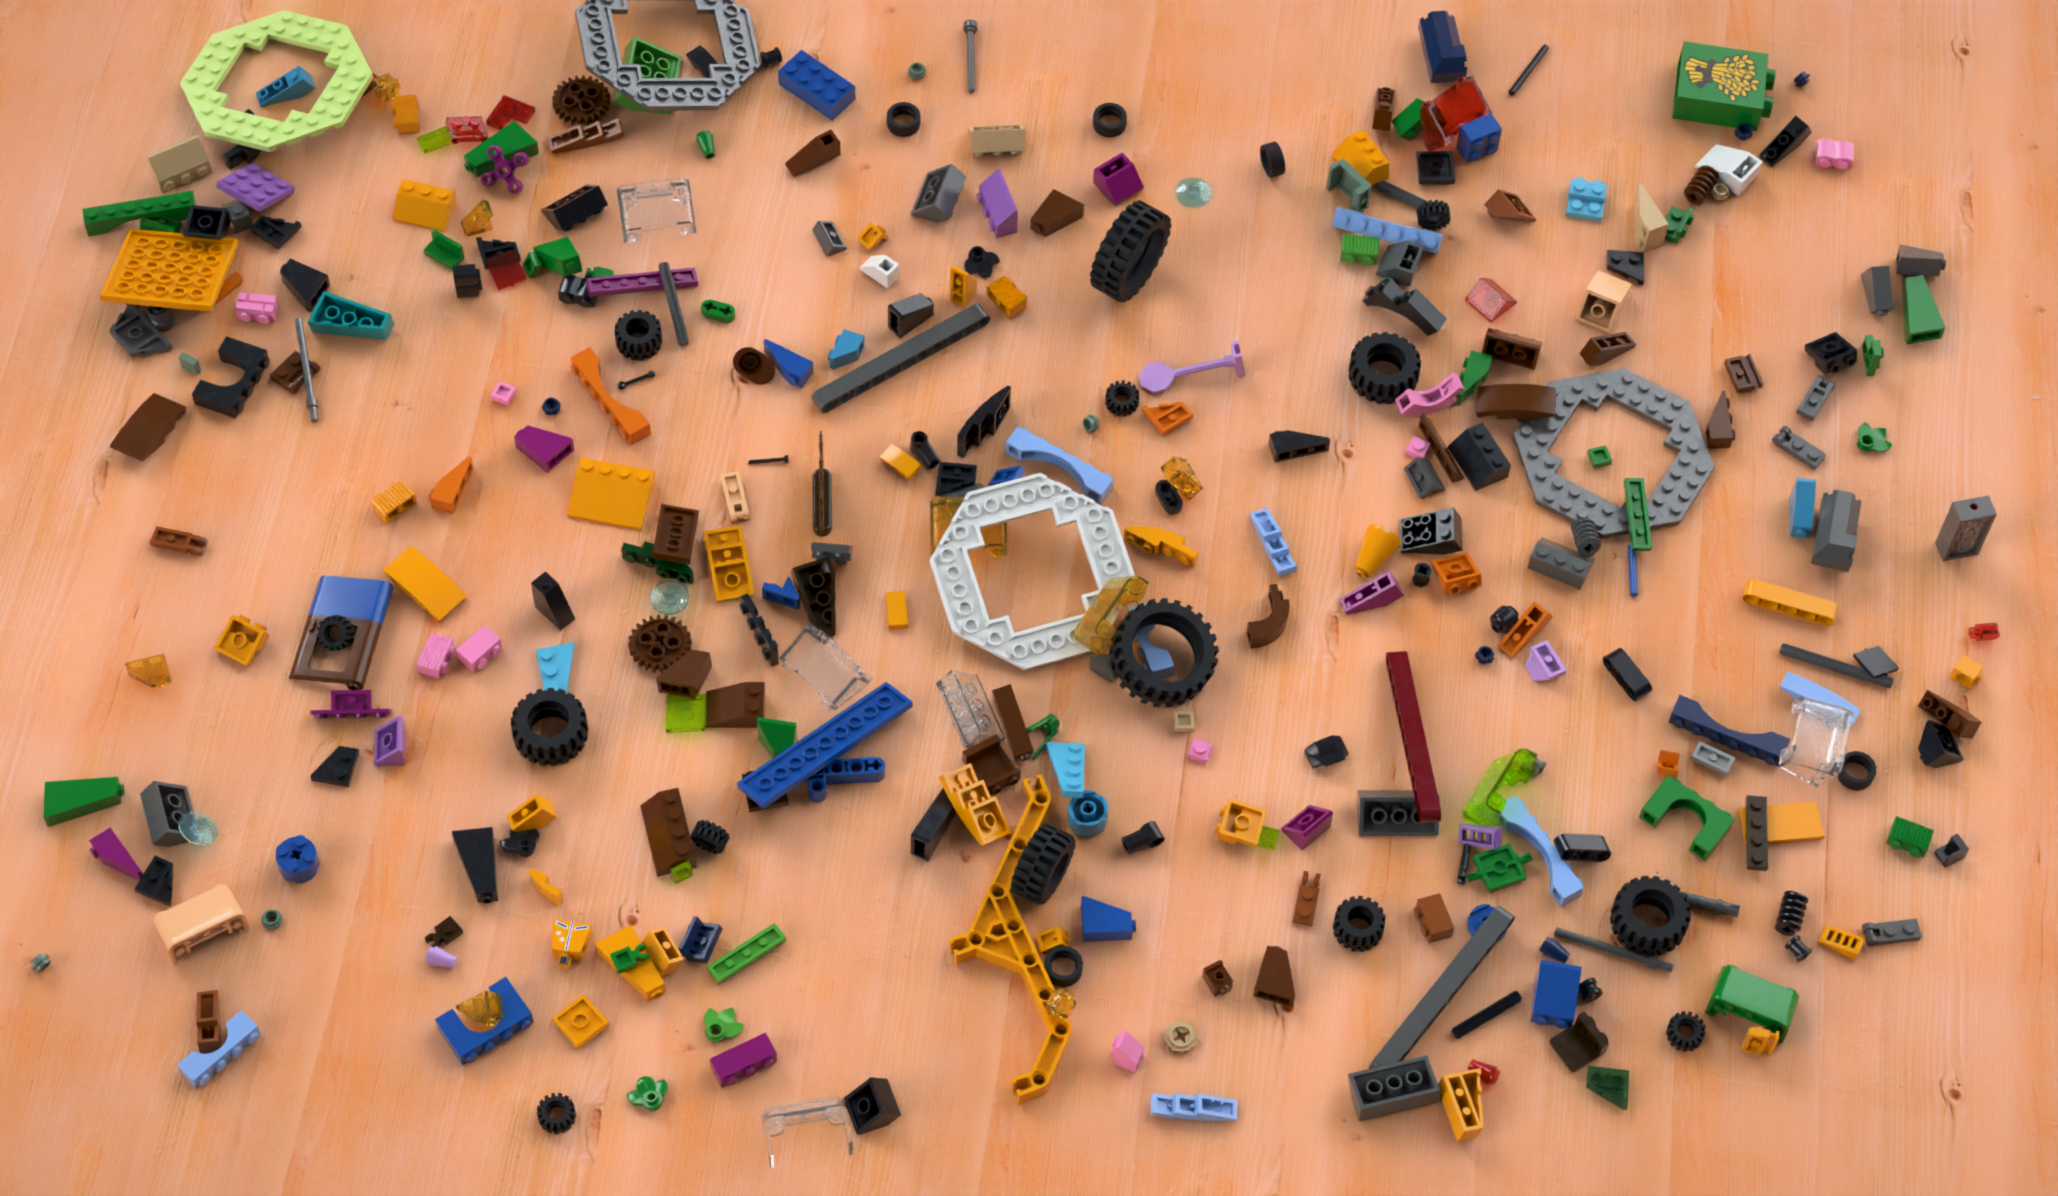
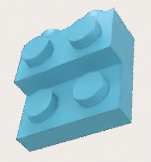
(1586, 199)

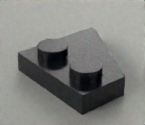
(274, 231)
(1626, 264)
(954, 477)
(337, 767)
(157, 881)

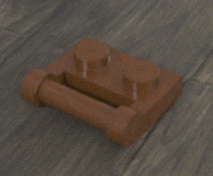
(289, 370)

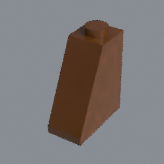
(1056, 213)
(685, 675)
(1275, 978)

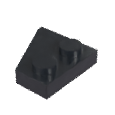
(492, 249)

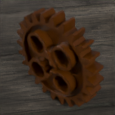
(581, 100)
(645, 652)

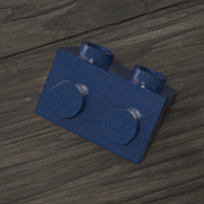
(699, 940)

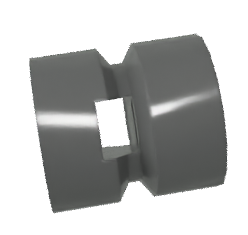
(161, 317)

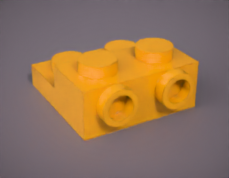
(241, 639)
(1240, 823)

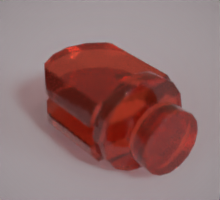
(1984, 631)

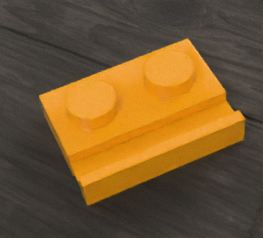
(1759, 1041)

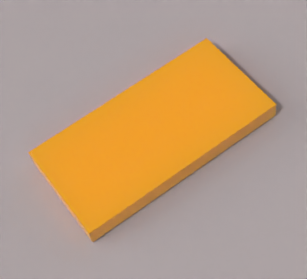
(1789, 822)

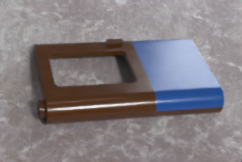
(363, 604)

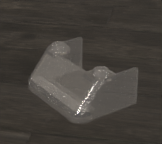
(805, 1111)

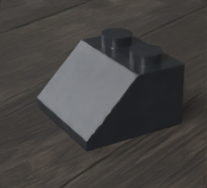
(207, 222)
(872, 1105)

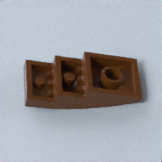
(1516, 400)
(148, 427)

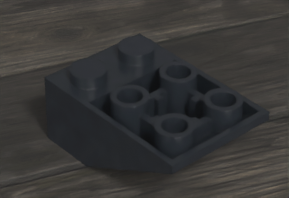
(1432, 532)

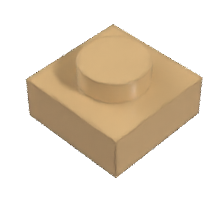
(1183, 721)

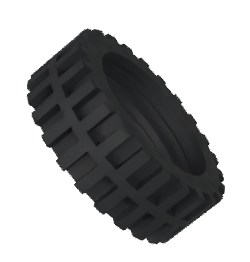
(1130, 251)
(1179, 619)

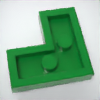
(1872, 354)

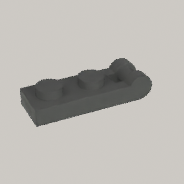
(1815, 398)
(1798, 448)
(1891, 932)

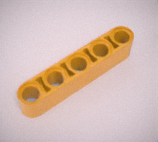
(1790, 602)

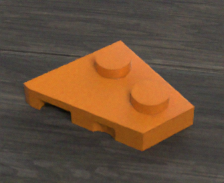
(1168, 416)

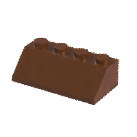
(667, 831)

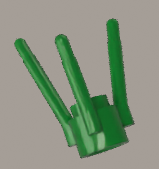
(1047, 725)

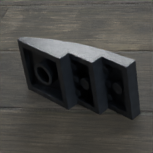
(984, 420)

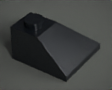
(1938, 746)

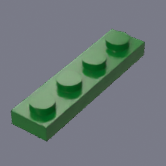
(1637, 514)

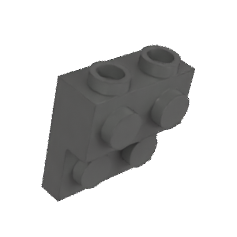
(837, 552)

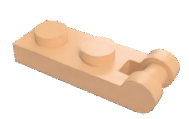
(734, 496)

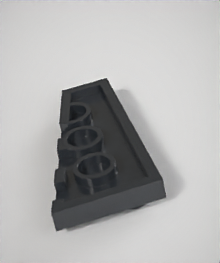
(762, 635)

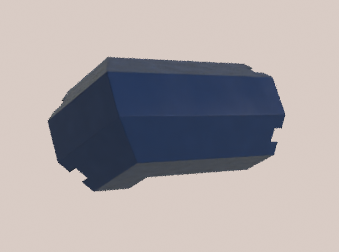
(1442, 47)

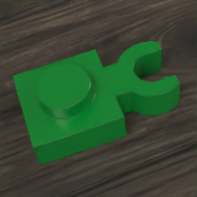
(626, 959)

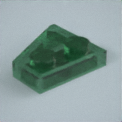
(1609, 1084)

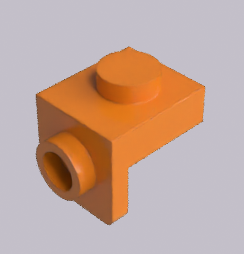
(1667, 764)

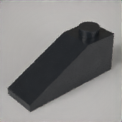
(1292, 444)

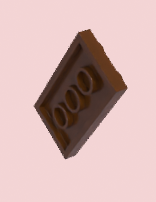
(675, 534)

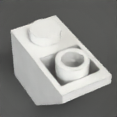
(881, 269)

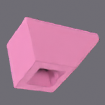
(1127, 1051)

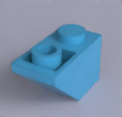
(847, 349)

